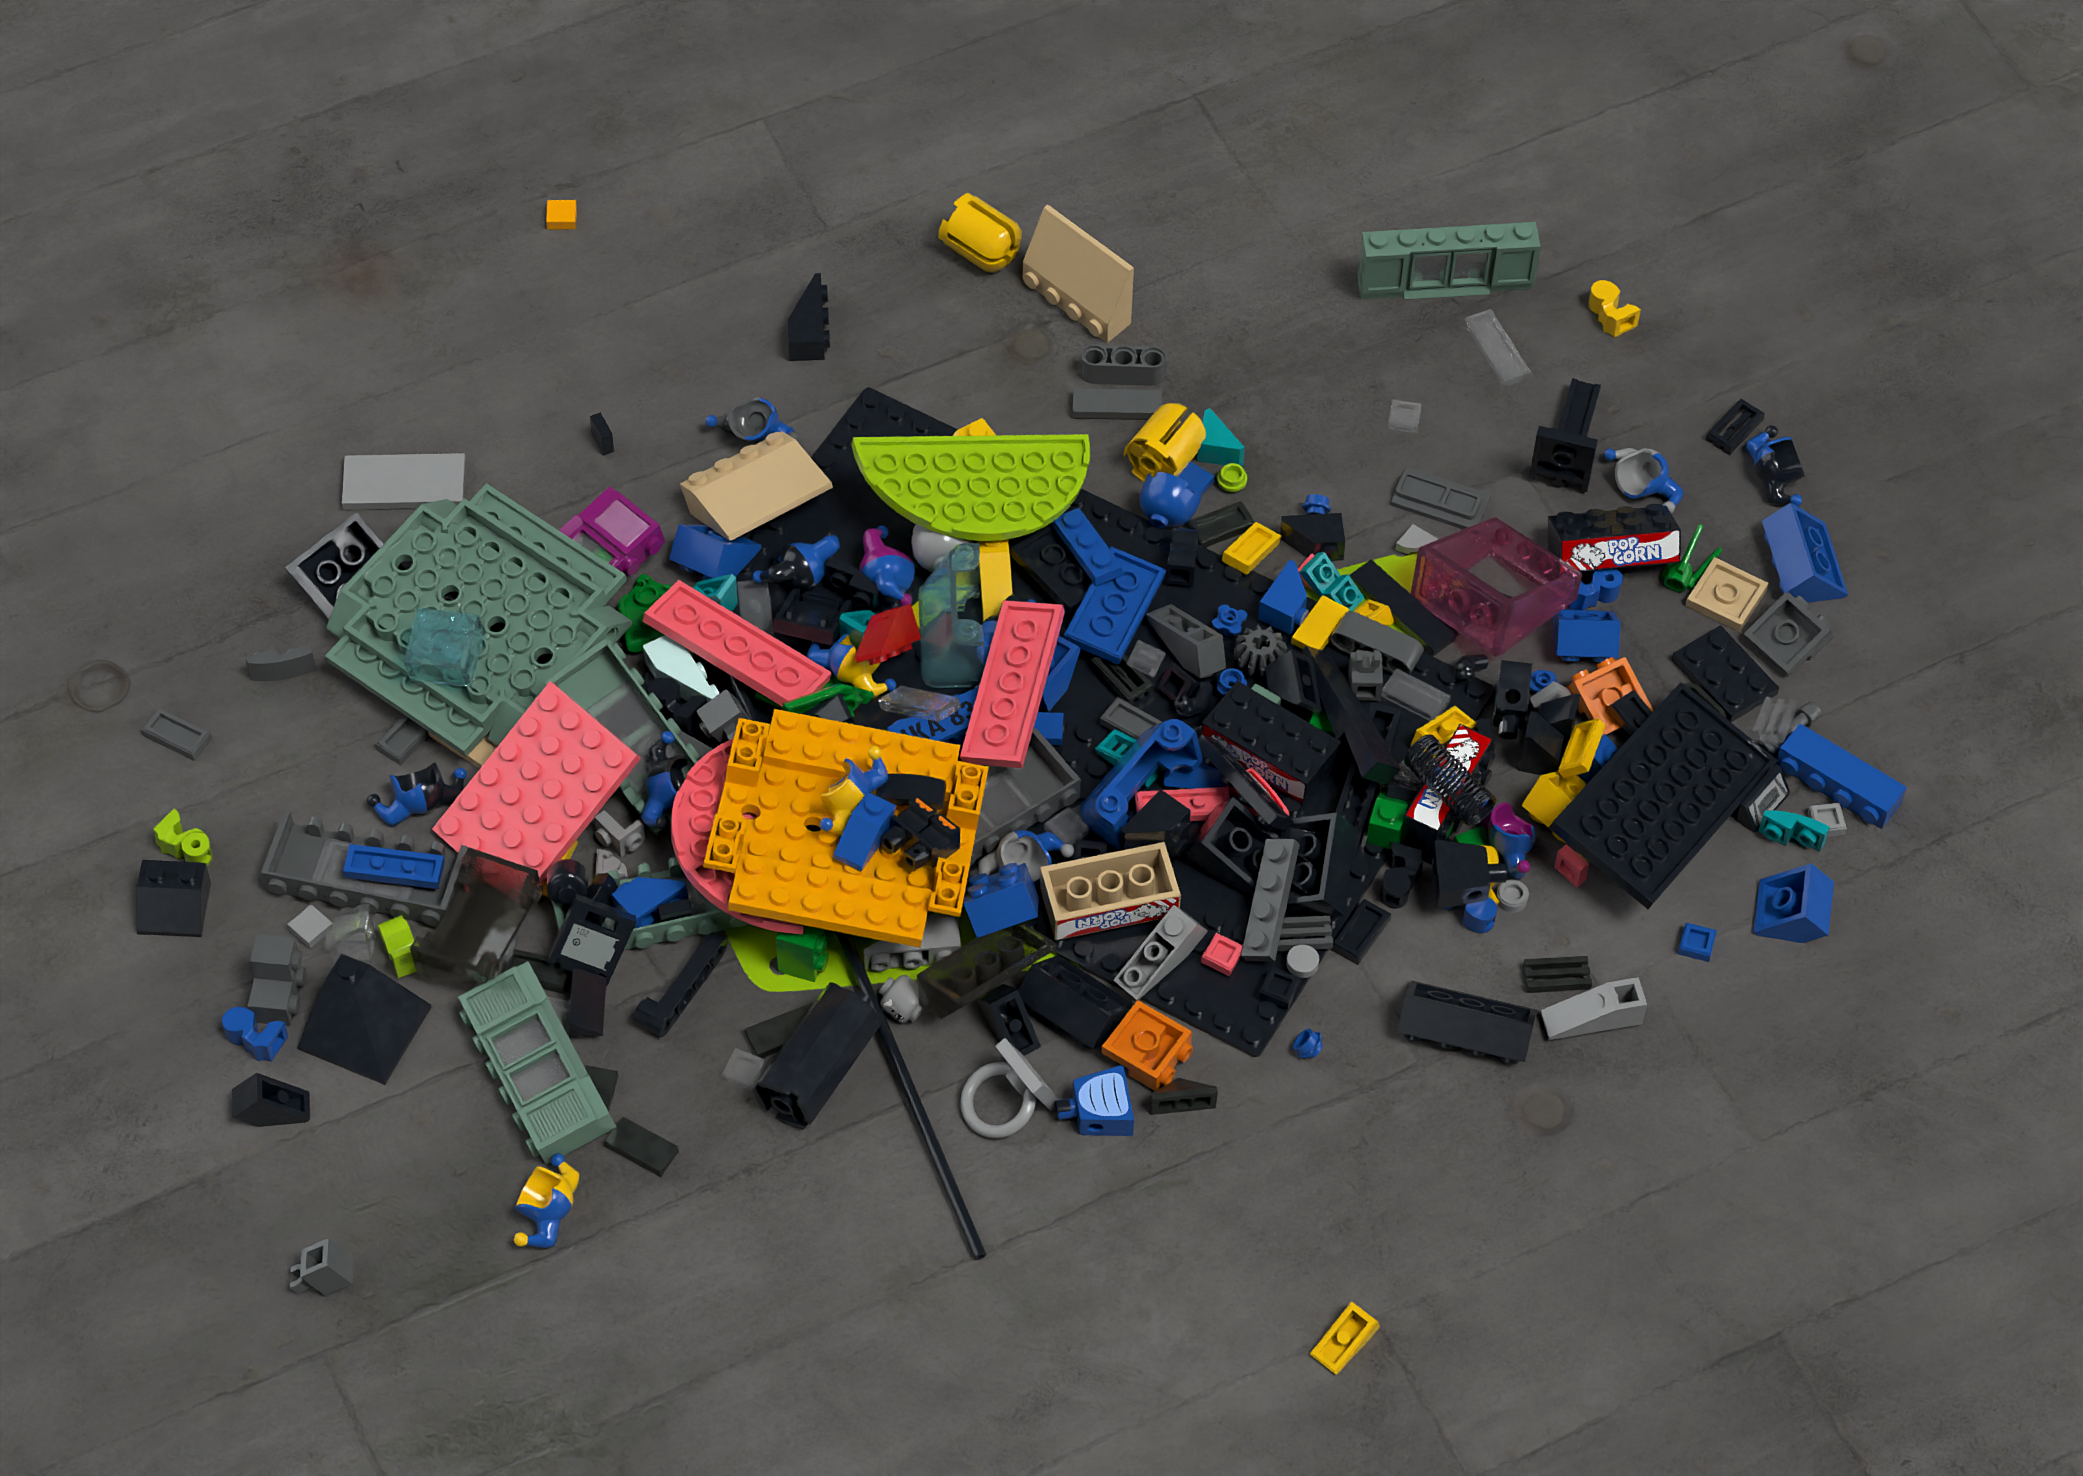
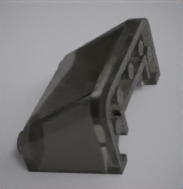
(479, 921)

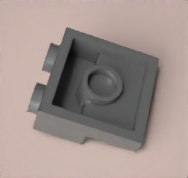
(1789, 633)

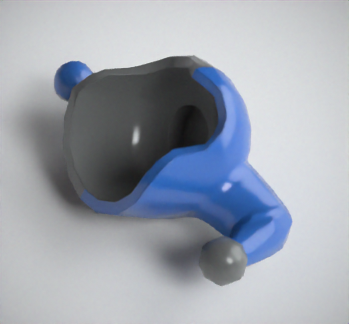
(751, 421)

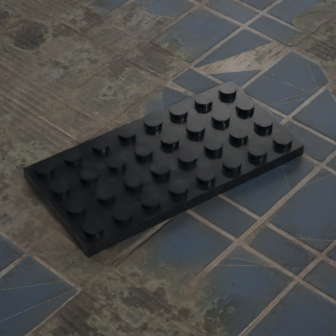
(1663, 795)

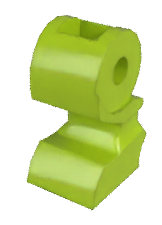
(191, 844)
(397, 941)

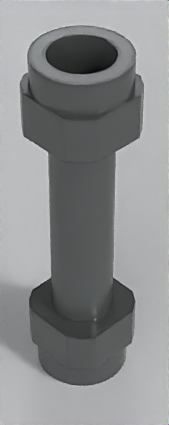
(1806, 715)

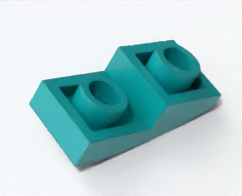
(1327, 581)
(1782, 826)

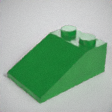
(802, 953)

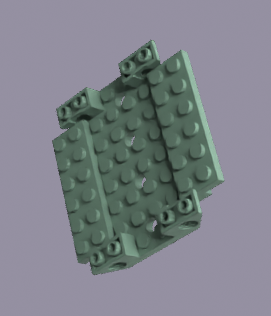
(507, 572)

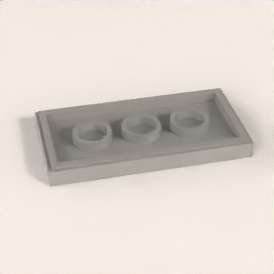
(402, 480)

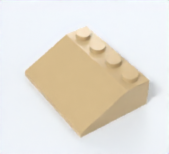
(1079, 275)
(754, 486)

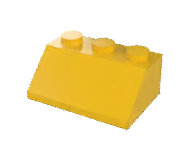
(1551, 796)

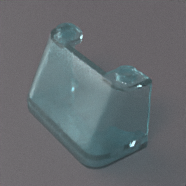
(948, 645)

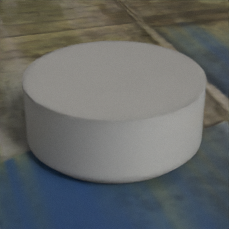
(1512, 896)
(1302, 961)

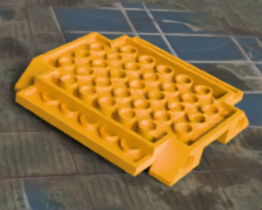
(791, 871)

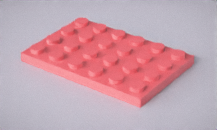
(539, 785)

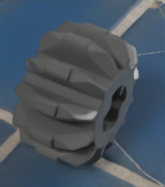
(1258, 649)

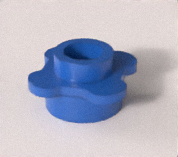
(1229, 627)

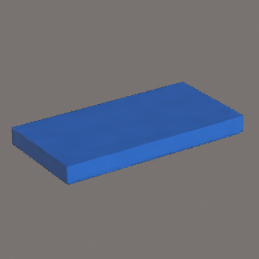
(1115, 608)

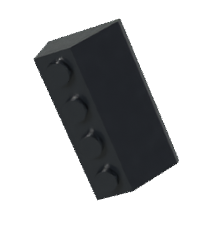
(1467, 1022)

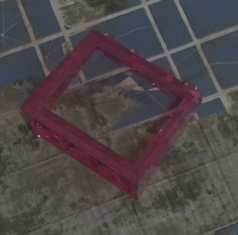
(1475, 607)

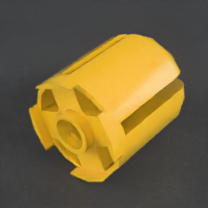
(981, 234)
(1160, 445)

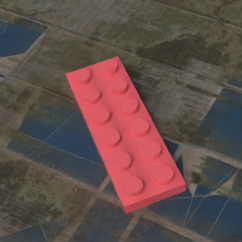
(735, 645)
(1012, 684)

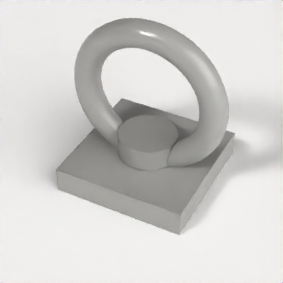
(1022, 1077)

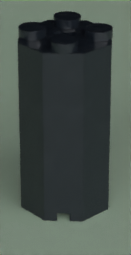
(817, 1055)

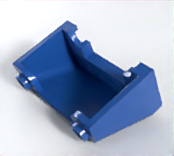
(1163, 745)

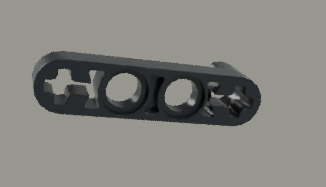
(662, 1016)

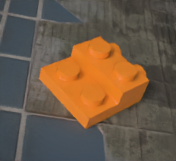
(1603, 688)
(1149, 1045)

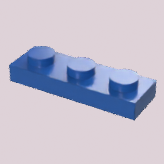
(1087, 547)
(393, 866)

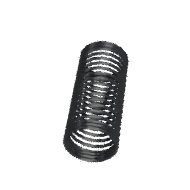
(1469, 806)

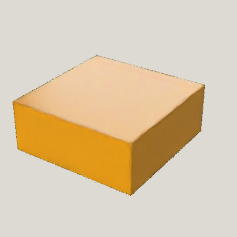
(561, 214)

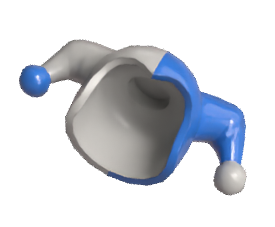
(1643, 474)
(1027, 848)

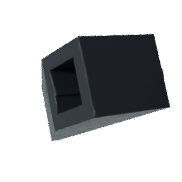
(806, 324)

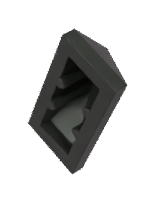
(1183, 1096)

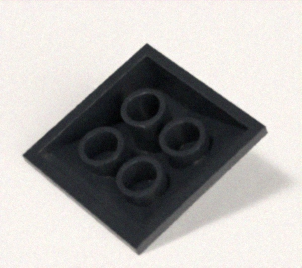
(334, 561)
(363, 1020)

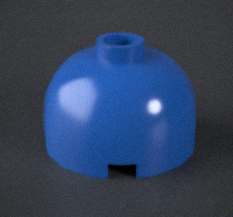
(1168, 500)

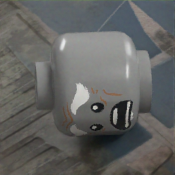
(901, 999)

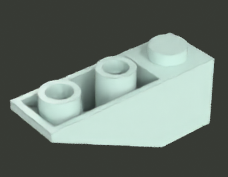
(673, 661)

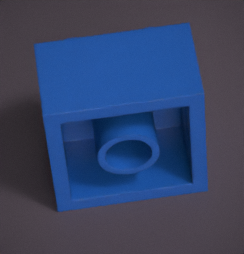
(1000, 899)

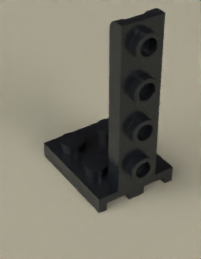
(1567, 451)

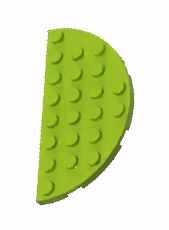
(976, 483)

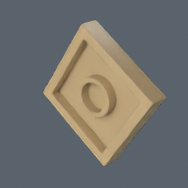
(1727, 594)

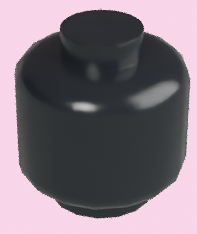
(566, 880)

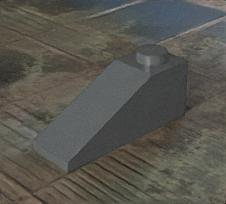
(1189, 640)

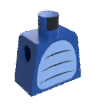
(1100, 1104)

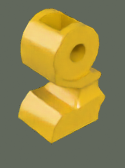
(1604, 301)

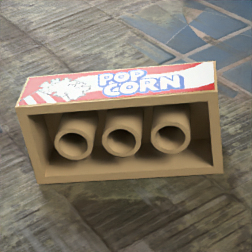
(1109, 890)

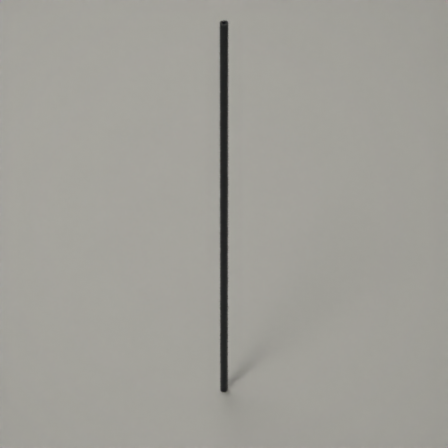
(896, 1058)

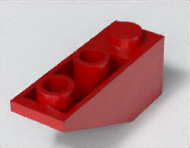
(888, 635)

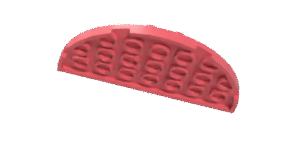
(691, 829)

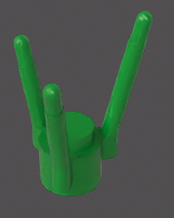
(1679, 575)

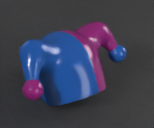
(886, 566)
(1510, 838)

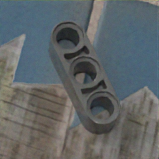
(1123, 365)
(1365, 634)

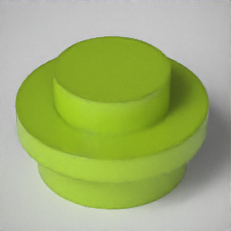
(1232, 478)

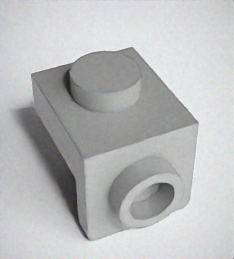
(619, 839)

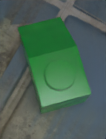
(1386, 820)

